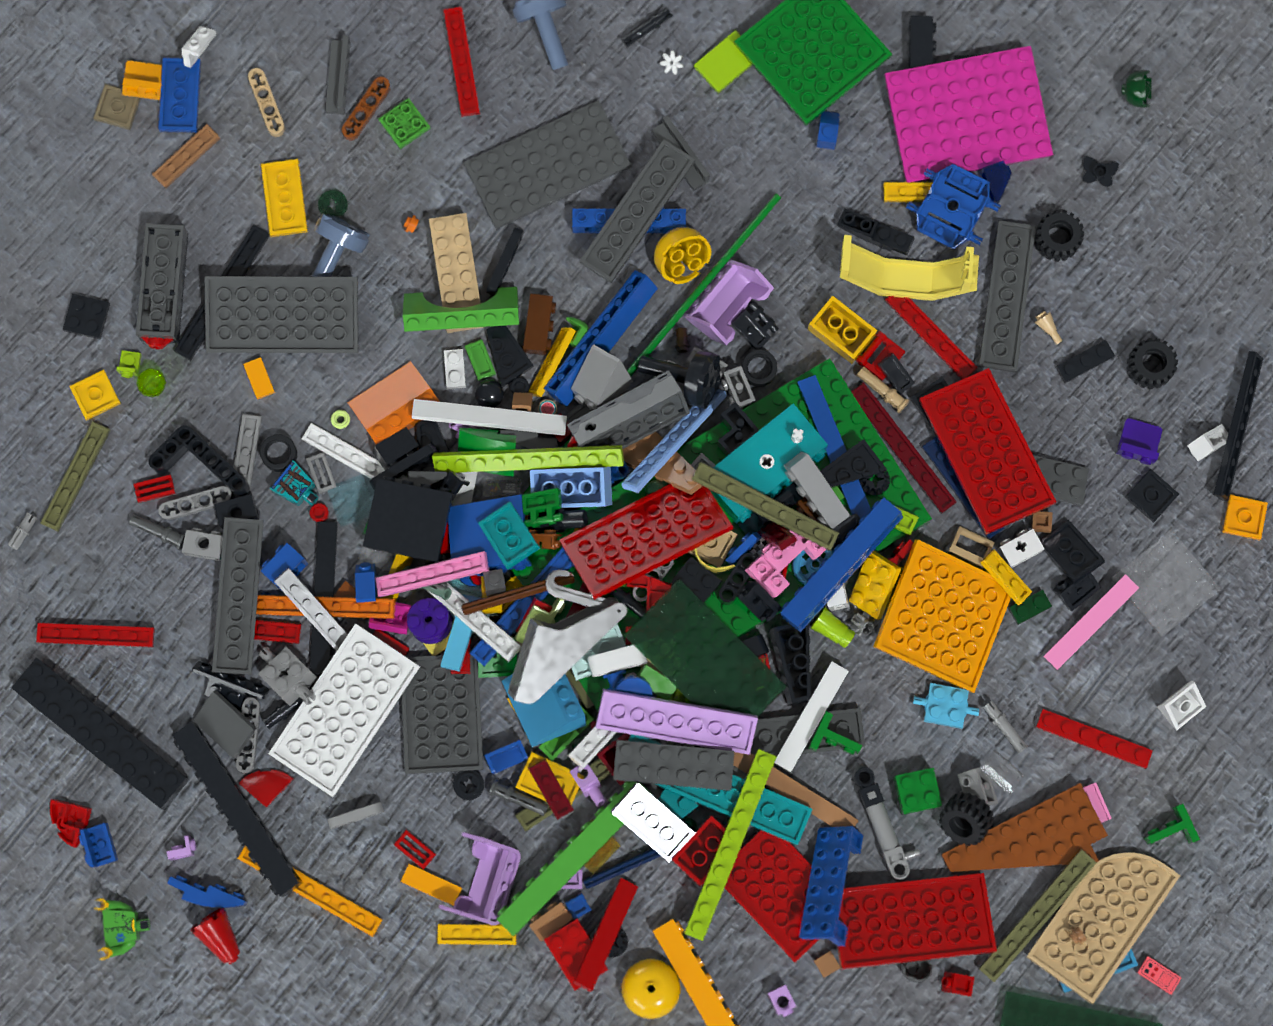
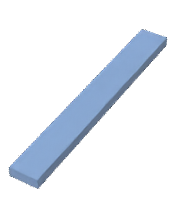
(670, 444)

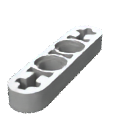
(195, 501)
(256, 711)

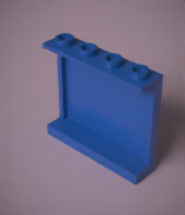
(468, 537)

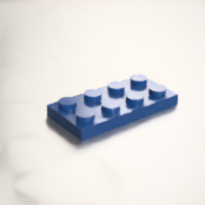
(179, 96)

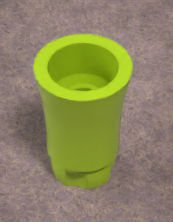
(832, 628)

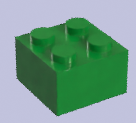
(917, 791)

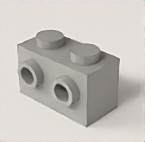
(738, 387)
(978, 783)

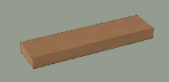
(186, 156)

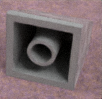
(600, 379)

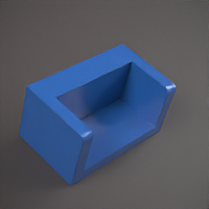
(506, 757)

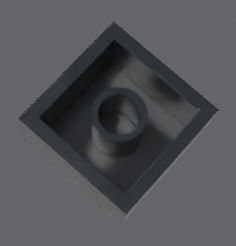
(698, 579)

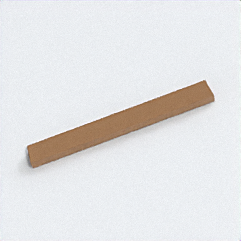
(797, 792)

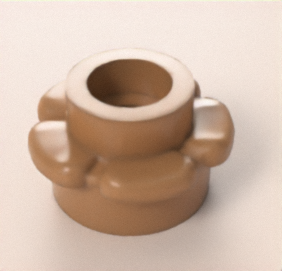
(1077, 935)

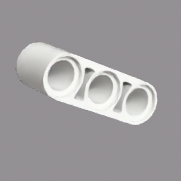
(616, 660)

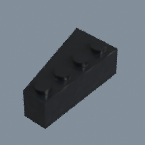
(793, 661)

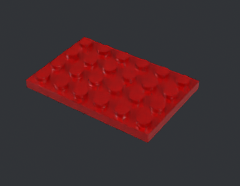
(772, 887)

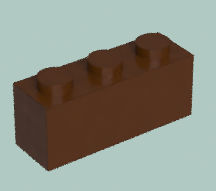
(539, 324)

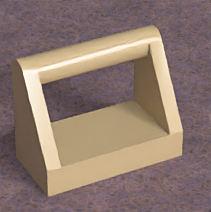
(966, 556)

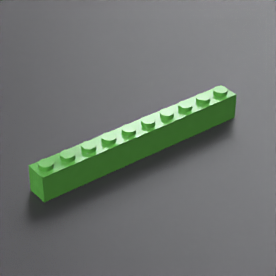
(564, 867)

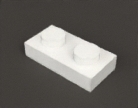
(454, 369)

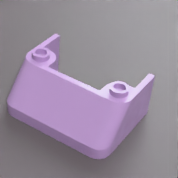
(491, 881)

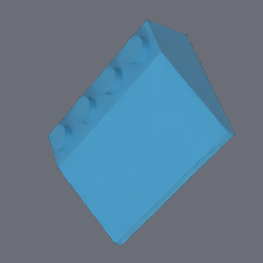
(551, 715)

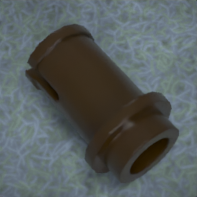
(681, 340)

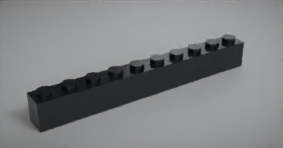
(237, 809)

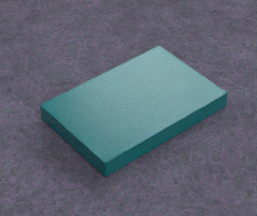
(509, 535)

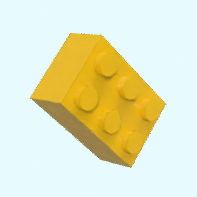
(842, 329)

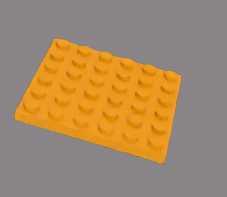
(943, 616)

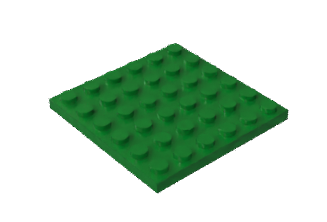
(812, 53)

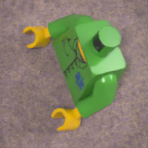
(120, 927)

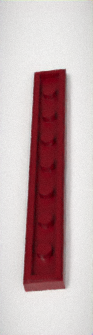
(903, 449)

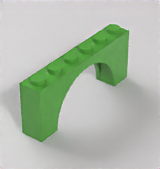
(498, 311)

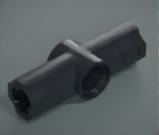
(571, 519)

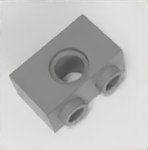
(192, 542)

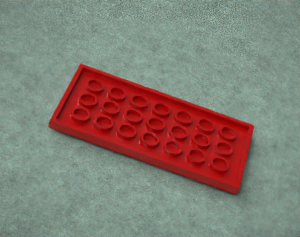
(987, 451)
(643, 537)
(916, 921)

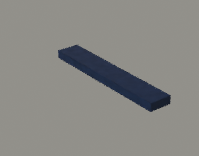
(939, 458)

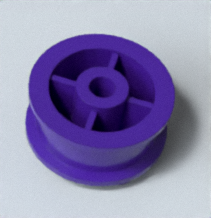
(429, 621)

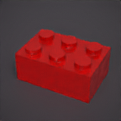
(700, 850)
(569, 949)

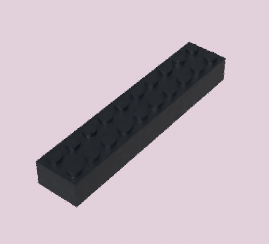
(100, 734)

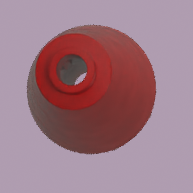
(218, 936)

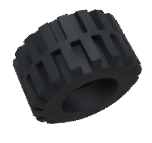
(1065, 222)
(1162, 352)
(966, 818)

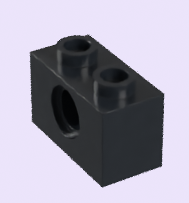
(244, 503)

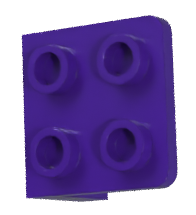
(1139, 441)

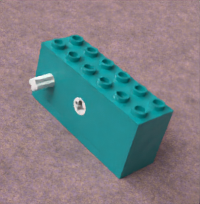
(770, 446)

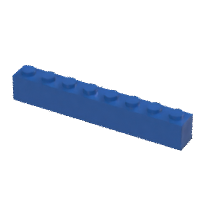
(603, 333)
(841, 565)

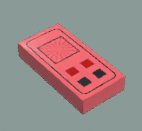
(1158, 975)

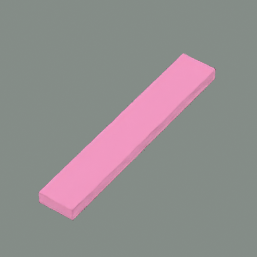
(432, 574)
(1091, 622)

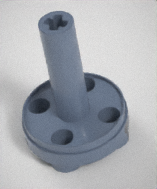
(540, 10)
(340, 236)

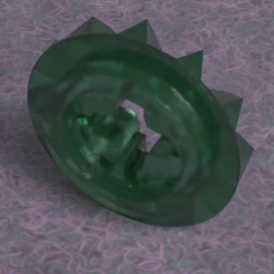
(337, 197)

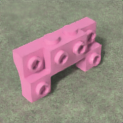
(772, 561)

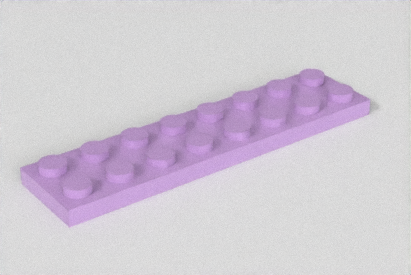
(676, 721)

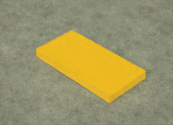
(284, 198)

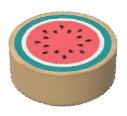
(547, 407)

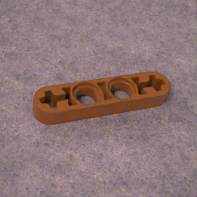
(369, 110)

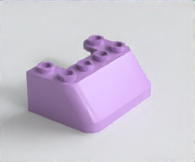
(726, 299)

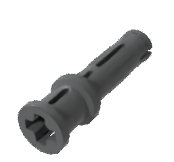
(166, 534)
(510, 795)

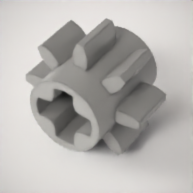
(862, 623)

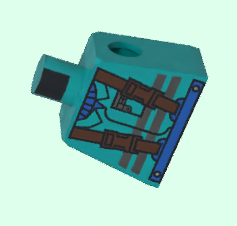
(295, 486)

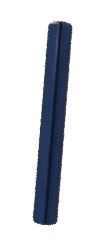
(620, 868)

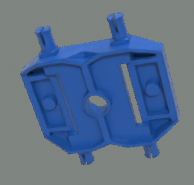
(964, 216)

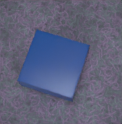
(578, 906)

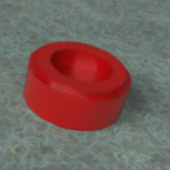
(319, 512)

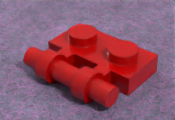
(901, 551)

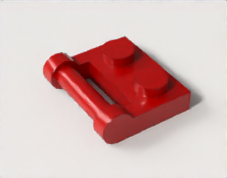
(891, 347)

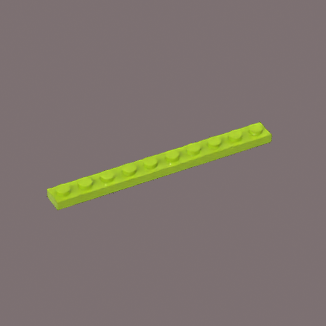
(528, 459)
(730, 845)

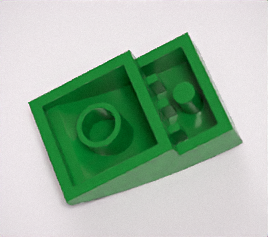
(486, 440)

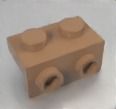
(551, 921)

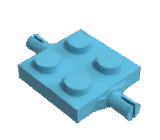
(946, 705)

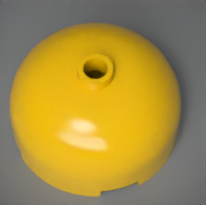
(681, 245)
(653, 973)

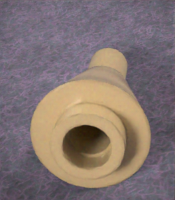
(1046, 322)

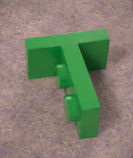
(833, 738)
(1173, 827)

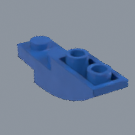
(213, 897)

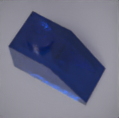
(998, 176)

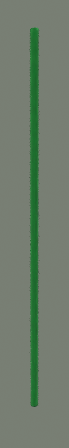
(699, 289)

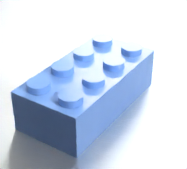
(578, 485)

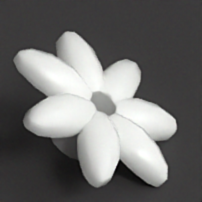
(669, 65)

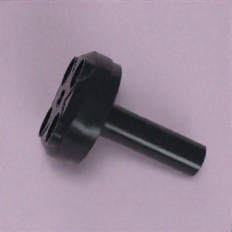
(699, 379)

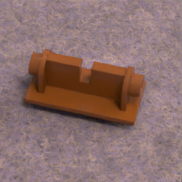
(548, 539)

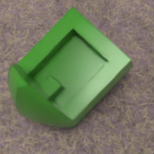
(581, 329)

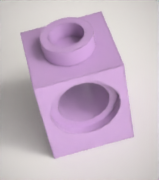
(775, 994)

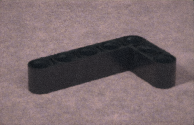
(190, 444)

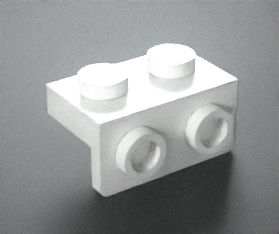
(196, 45)

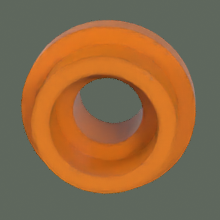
(410, 224)

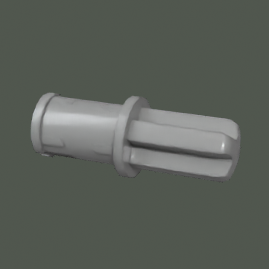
(22, 531)

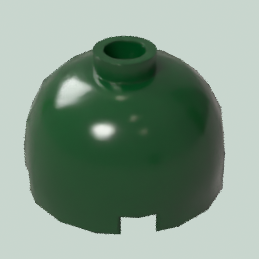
(1138, 89)

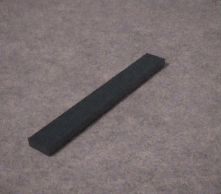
(237, 266)
(1238, 426)
(323, 587)

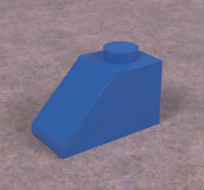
(828, 130)
(365, 582)

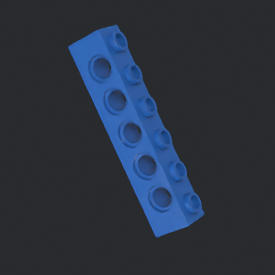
(594, 219)

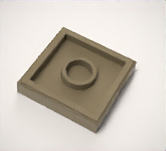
(116, 108)

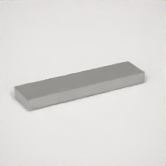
(247, 447)

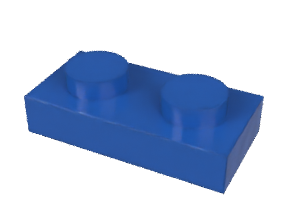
(749, 541)

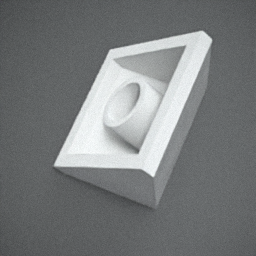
(1182, 705)

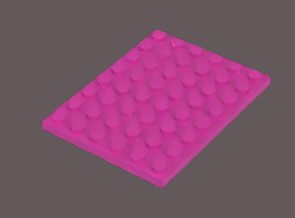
(968, 113)

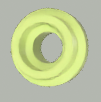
(340, 413)

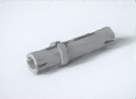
(1004, 725)

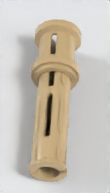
(890, 395)

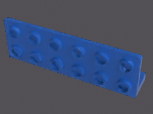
(827, 883)

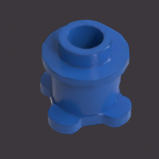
(614, 678)

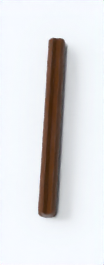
(513, 594)

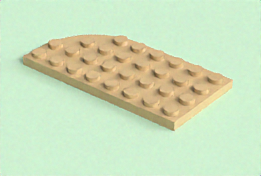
(1112, 911)

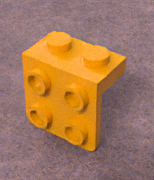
(142, 80)

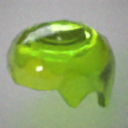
(151, 382)

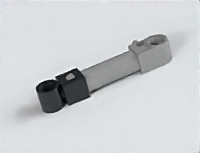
(873, 803)

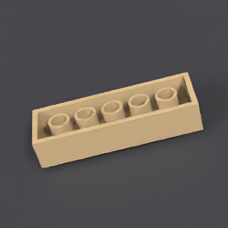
(455, 263)

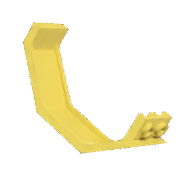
(908, 277)

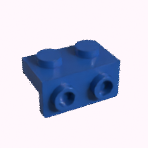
(98, 845)

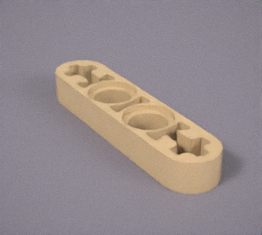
(266, 102)

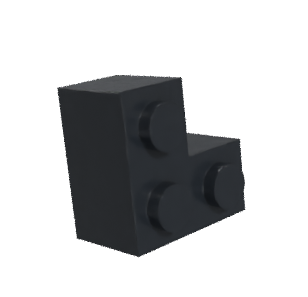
(740, 429)

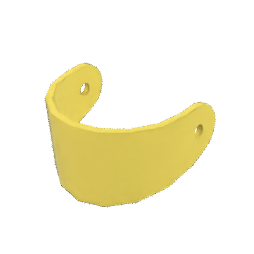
(712, 569)

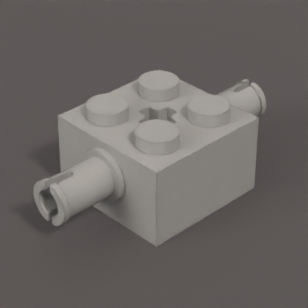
(287, 676)

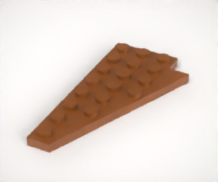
(1037, 837)

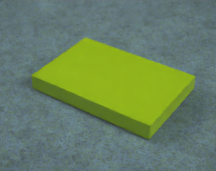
(723, 64)

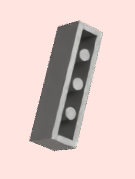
(816, 490)

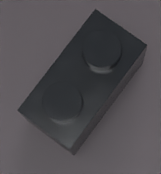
(395, 448)

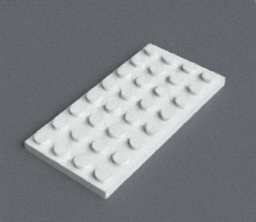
(348, 710)

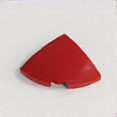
(266, 785)
(69, 820)

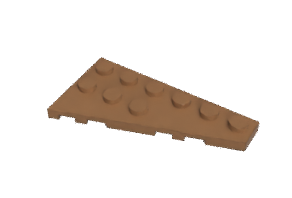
(674, 471)

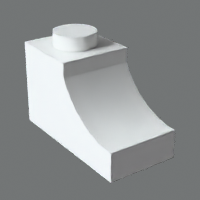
(1208, 442)

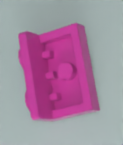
(396, 625)

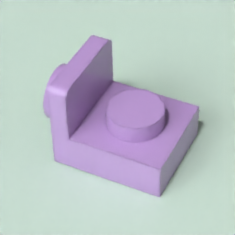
(180, 852)

